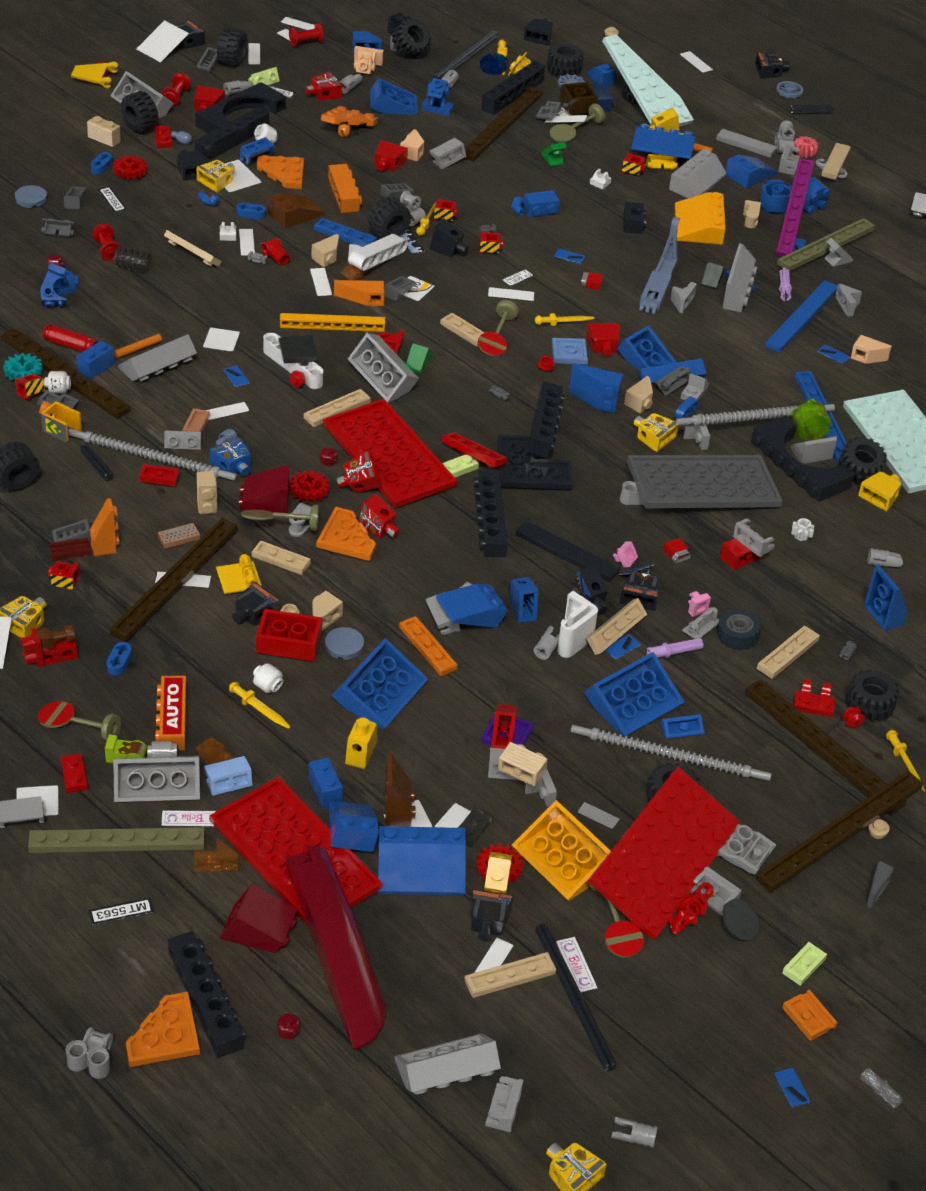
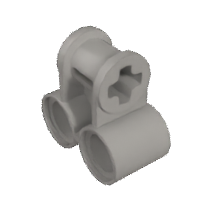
(784, 136)
(413, 204)
(91, 1050)

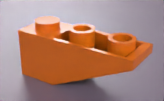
(363, 292)
(103, 530)

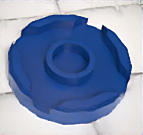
(70, 286)

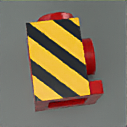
(633, 164)
(445, 209)
(490, 242)
(29, 385)
(64, 575)

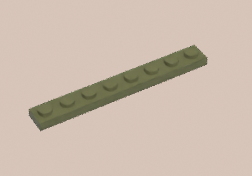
(821, 246)
(116, 840)

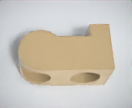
(751, 213)

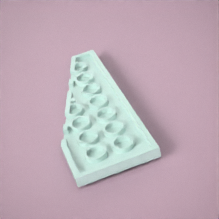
(647, 87)

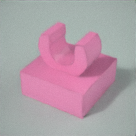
(626, 554)
(698, 603)

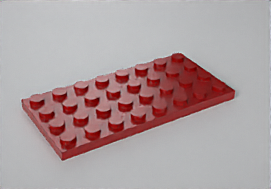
(402, 459)
(278, 824)
(664, 852)

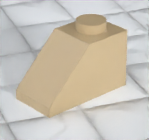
(326, 251)
(640, 395)
(327, 607)

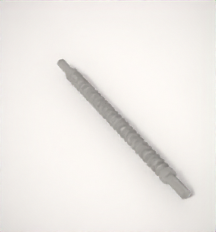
(769, 413)
(108, 442)
(745, 770)

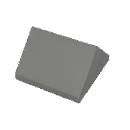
(814, 450)

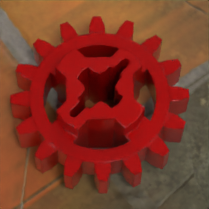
(130, 167)
(309, 486)
(516, 863)

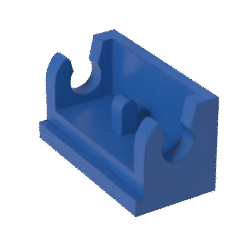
(255, 149)

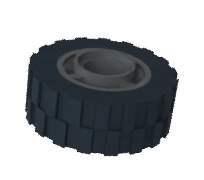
(739, 629)

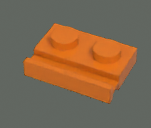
(809, 1015)

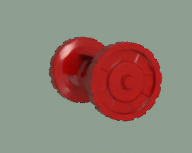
(295, 36)
(180, 83)
(103, 234)

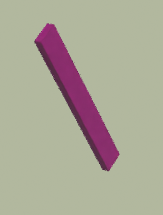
(795, 207)

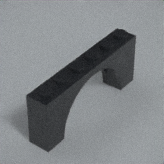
(252, 97)
(818, 482)

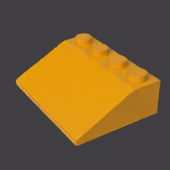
(701, 218)
(562, 850)

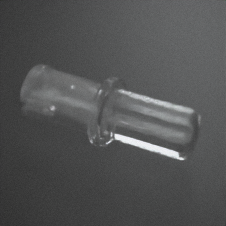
(881, 1087)

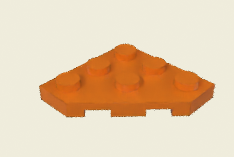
(353, 117)
(283, 169)
(346, 536)
(165, 1033)

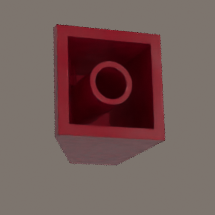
(266, 491)
(259, 921)

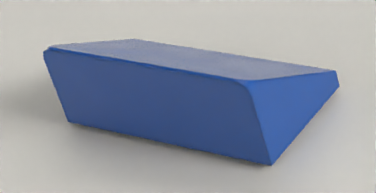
(682, 726)

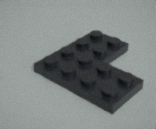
(527, 472)

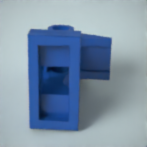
(439, 91)
(55, 276)

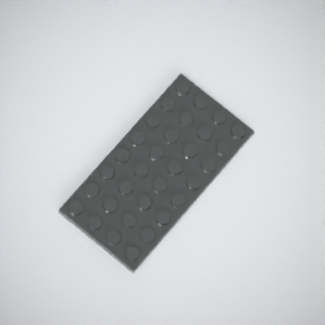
(703, 481)

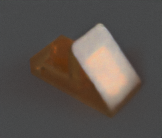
(221, 860)

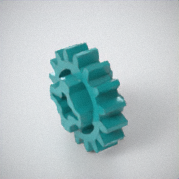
(22, 366)

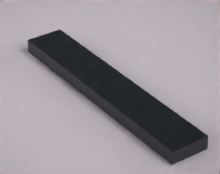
(566, 550)

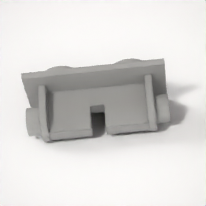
(182, 440)
(702, 624)

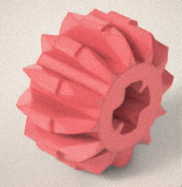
(807, 146)

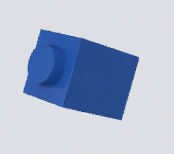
(365, 39)
(603, 74)

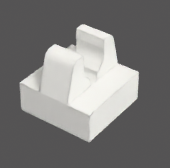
(600, 180)
(228, 232)

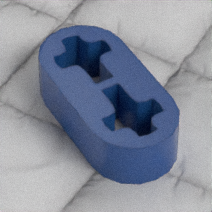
(101, 163)
(251, 211)
(687, 408)
(115, 658)

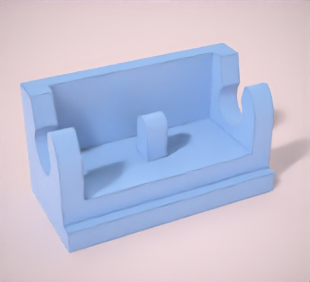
(228, 775)

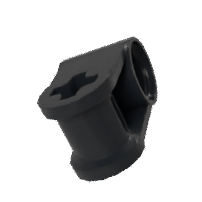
(394, 21)

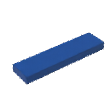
(345, 233)
(658, 372)

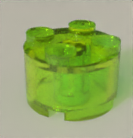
(811, 420)

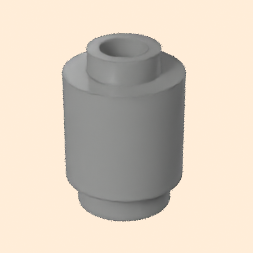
(162, 748)

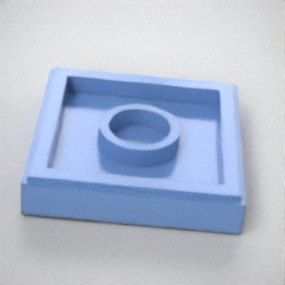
(569, 351)

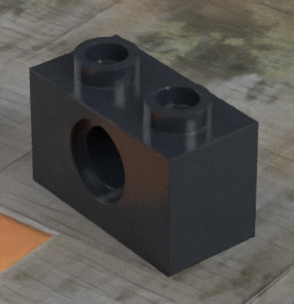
(634, 217)

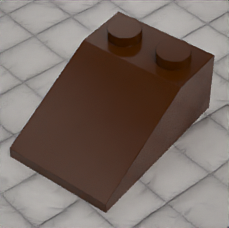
(292, 209)
(398, 795)

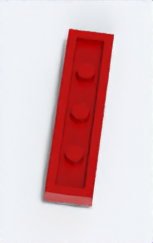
(474, 449)

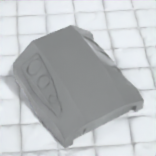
(746, 849)

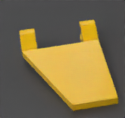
(95, 73)

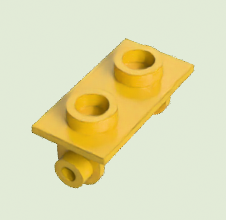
(520, 63)
(655, 161)

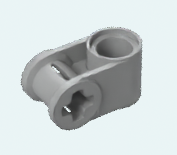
(630, 494)
(300, 526)

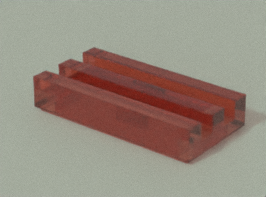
(69, 549)

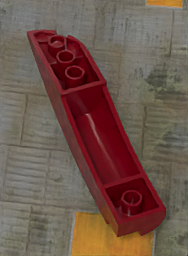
(338, 945)

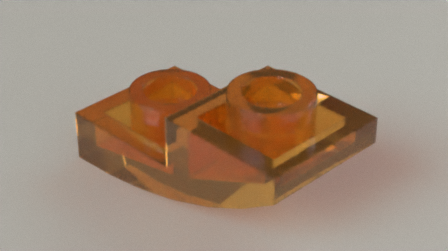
(353, 273)
(213, 751)

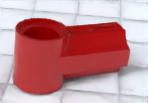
(274, 249)

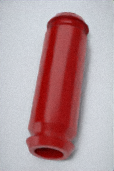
(68, 338)

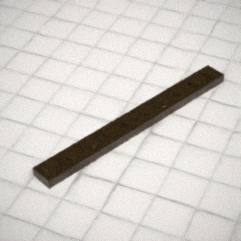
(502, 123)
(79, 381)
(172, 580)
(817, 739)
(839, 831)

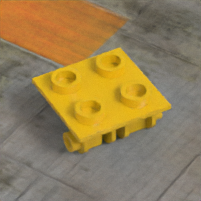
(238, 576)

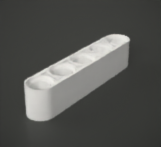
(378, 252)
(312, 371)

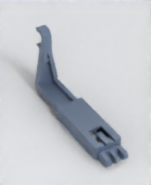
(661, 278)

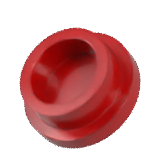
(546, 363)
(297, 378)

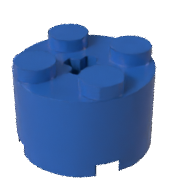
(775, 196)
(816, 196)

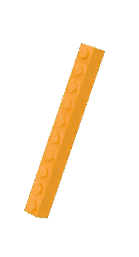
(332, 322)

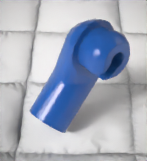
(207, 200)
(516, 206)

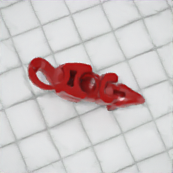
(691, 907)

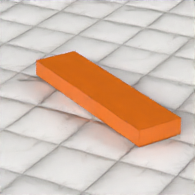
(428, 646)

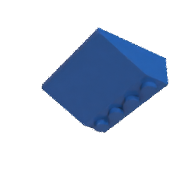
(663, 141)
(380, 685)
(634, 695)
(422, 860)

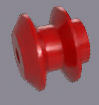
(853, 717)

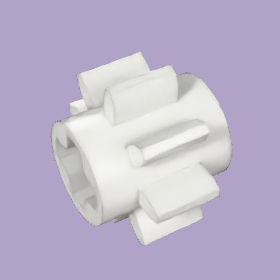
(802, 529)

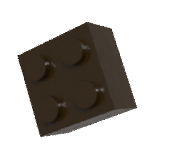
(577, 97)

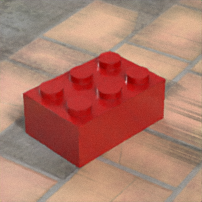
(289, 635)

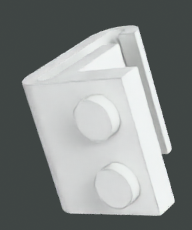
(581, 622)

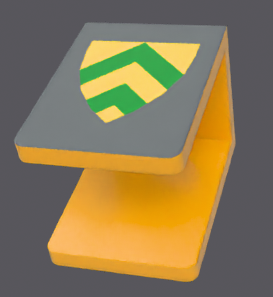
(58, 423)

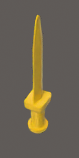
(502, 49)
(424, 223)
(552, 319)
(248, 697)
(900, 749)

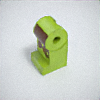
(122, 749)

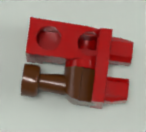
(49, 646)

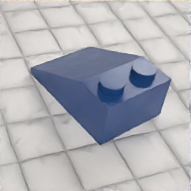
(392, 99)
(748, 170)
(645, 350)
(596, 387)
(885, 601)
(473, 605)
(353, 826)

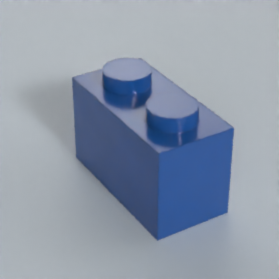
(541, 203)
(95, 359)
(325, 782)

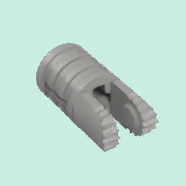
(451, 79)
(350, 82)
(236, 86)
(884, 558)
(546, 644)
(640, 1133)

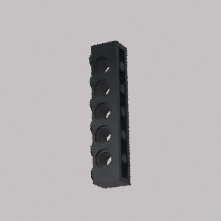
(512, 88)
(546, 420)
(490, 513)
(197, 979)

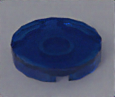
(494, 64)

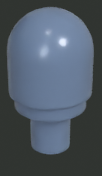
(182, 137)
(225, 436)

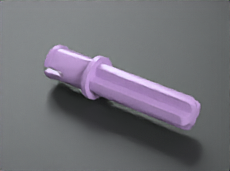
(785, 287)
(666, 650)

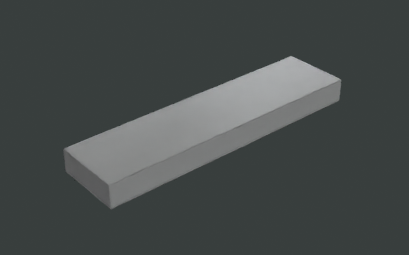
(746, 143)

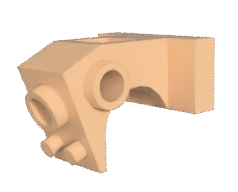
(367, 58)

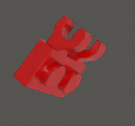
(814, 703)

